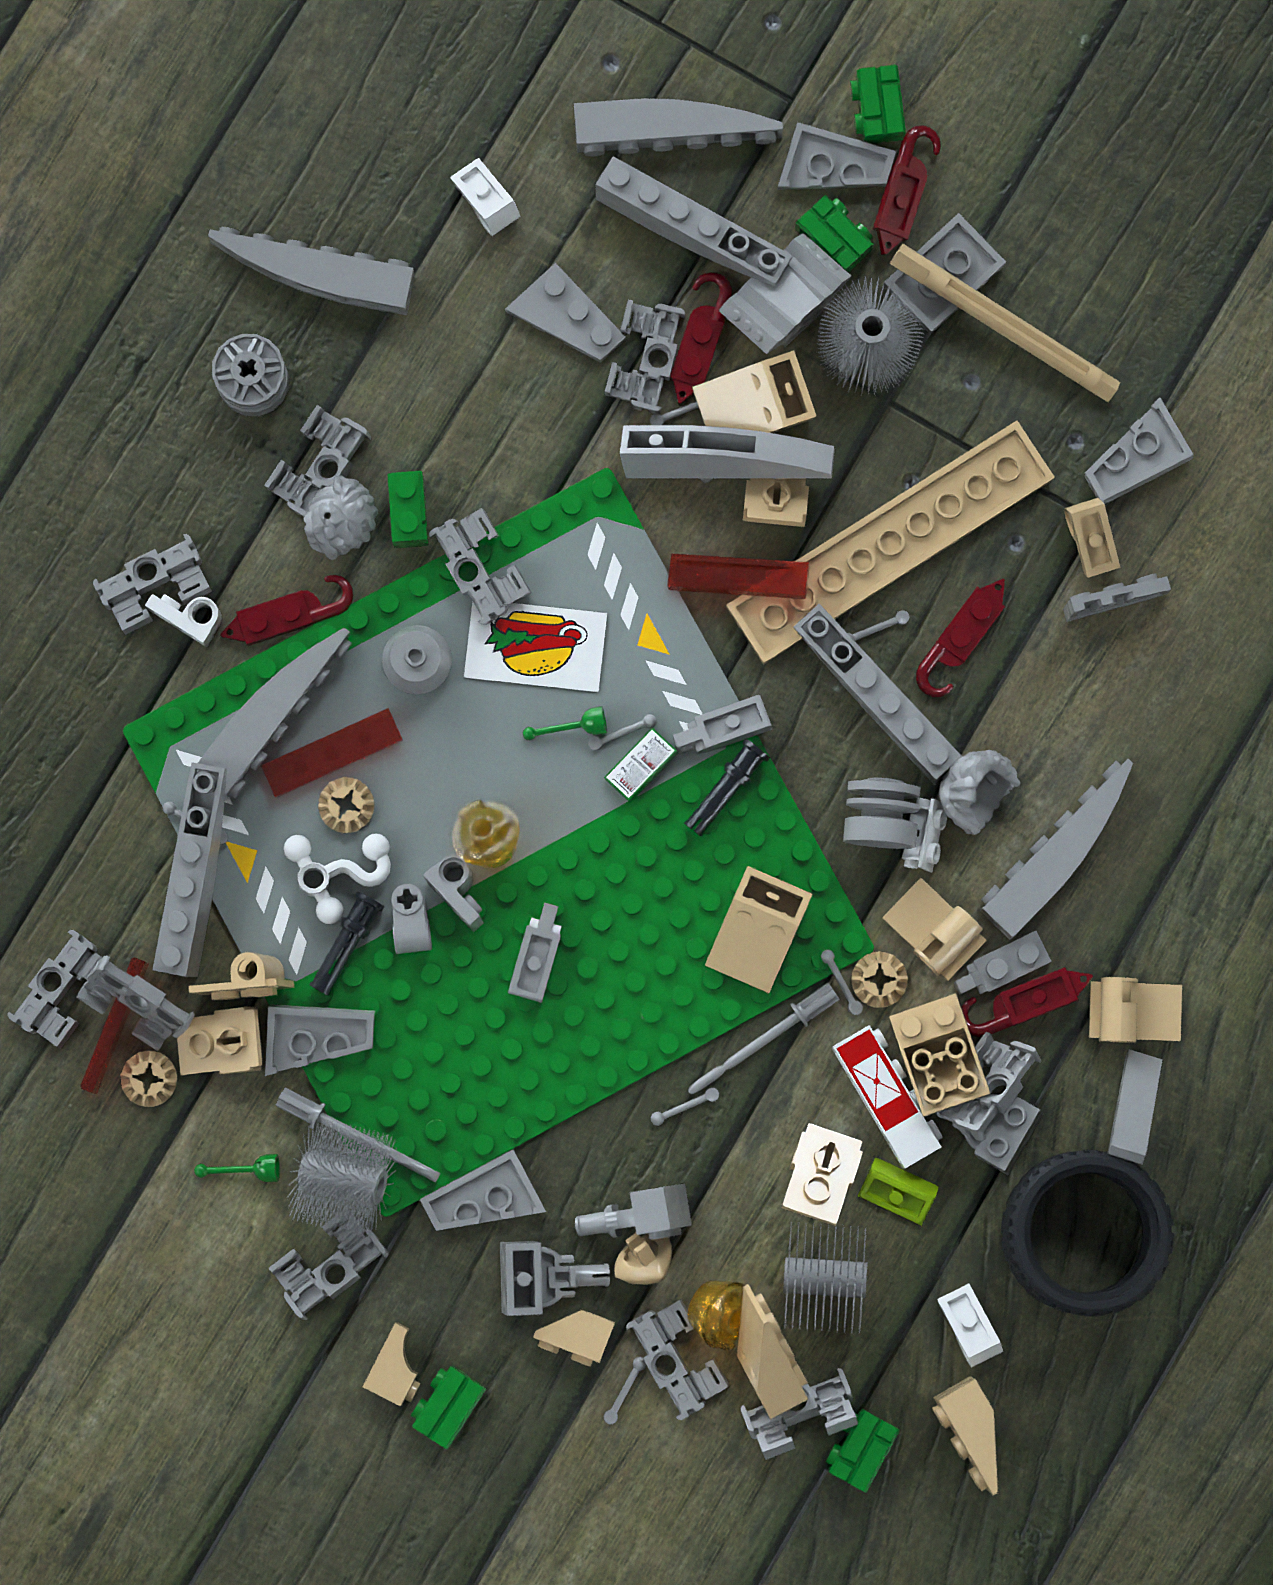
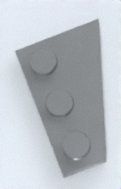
(833, 161)
(1141, 455)
(313, 1034)

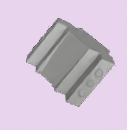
(781, 312)

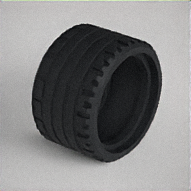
(1155, 1222)

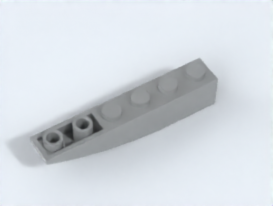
(665, 124)
(688, 223)
(323, 271)
(720, 453)
(877, 694)
(265, 713)
(1054, 858)
(192, 873)

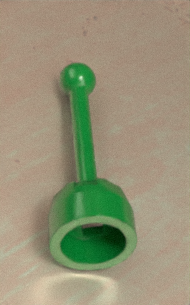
(592, 722)
(265, 1169)

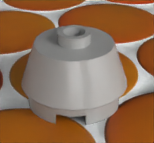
(417, 659)

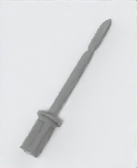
(804, 1012)
(309, 1110)

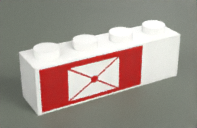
(886, 1096)

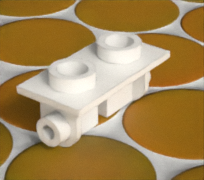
(930, 822)

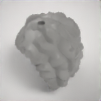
(350, 519)
(975, 788)

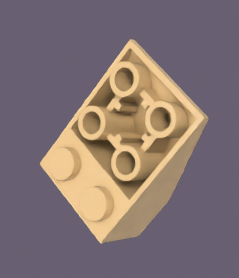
(757, 397)
(758, 929)
(939, 1055)
(768, 1357)
(972, 1422)

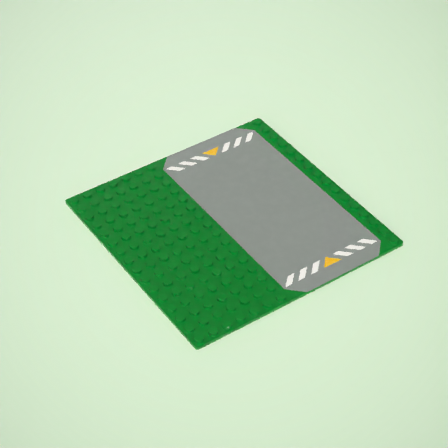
(638, 894)

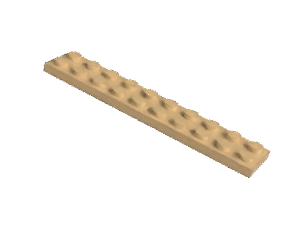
(899, 537)

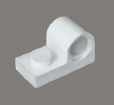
(486, 196)
(167, 609)
(970, 1325)

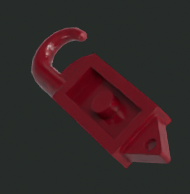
(903, 191)
(700, 339)
(286, 614)
(962, 635)
(1029, 1000)

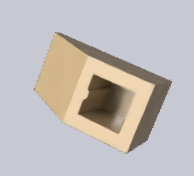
(578, 1333)

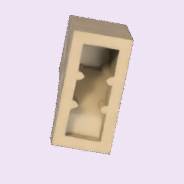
(391, 1373)

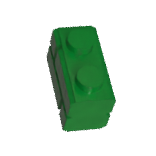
(879, 104)
(835, 233)
(408, 509)
(448, 1406)
(862, 1450)

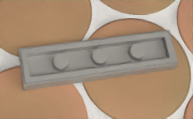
(1135, 1107)

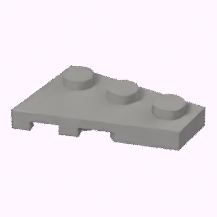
(564, 311)
(1116, 597)
(484, 1195)

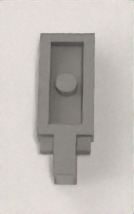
(724, 726)
(536, 956)
(1004, 964)

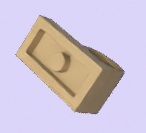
(1093, 536)

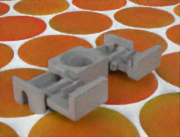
(662, 328)
(342, 443)
(175, 560)
(485, 596)
(140, 997)
(36, 1007)
(1006, 1069)
(310, 1291)
(653, 1337)
(827, 1396)

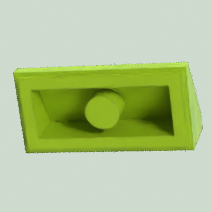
(898, 1191)

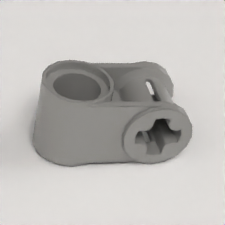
(411, 925)

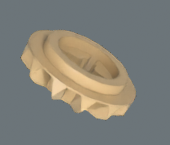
(351, 820)
(867, 991)
(159, 1091)

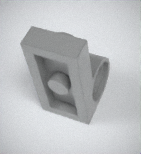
(452, 892)

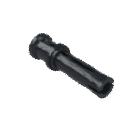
(736, 774)
(323, 981)

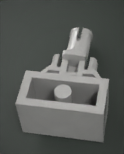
(1006, 1135)
(653, 1211)
(535, 1278)

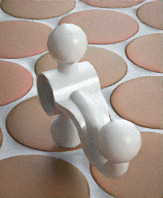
(330, 909)

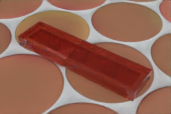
(738, 576)
(332, 753)
(110, 1035)

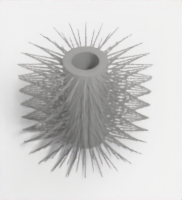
(870, 336)
(342, 1177)
(825, 1277)

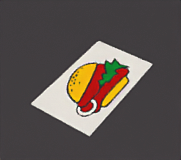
(538, 647)

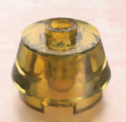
(486, 834)
(717, 1313)

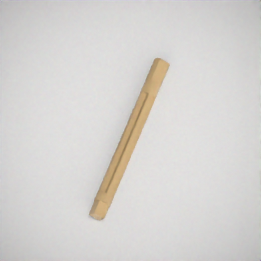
(1004, 322)

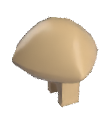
(644, 1260)

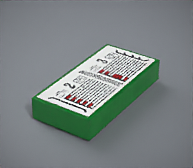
(641, 765)

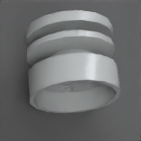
(250, 394)
(881, 814)

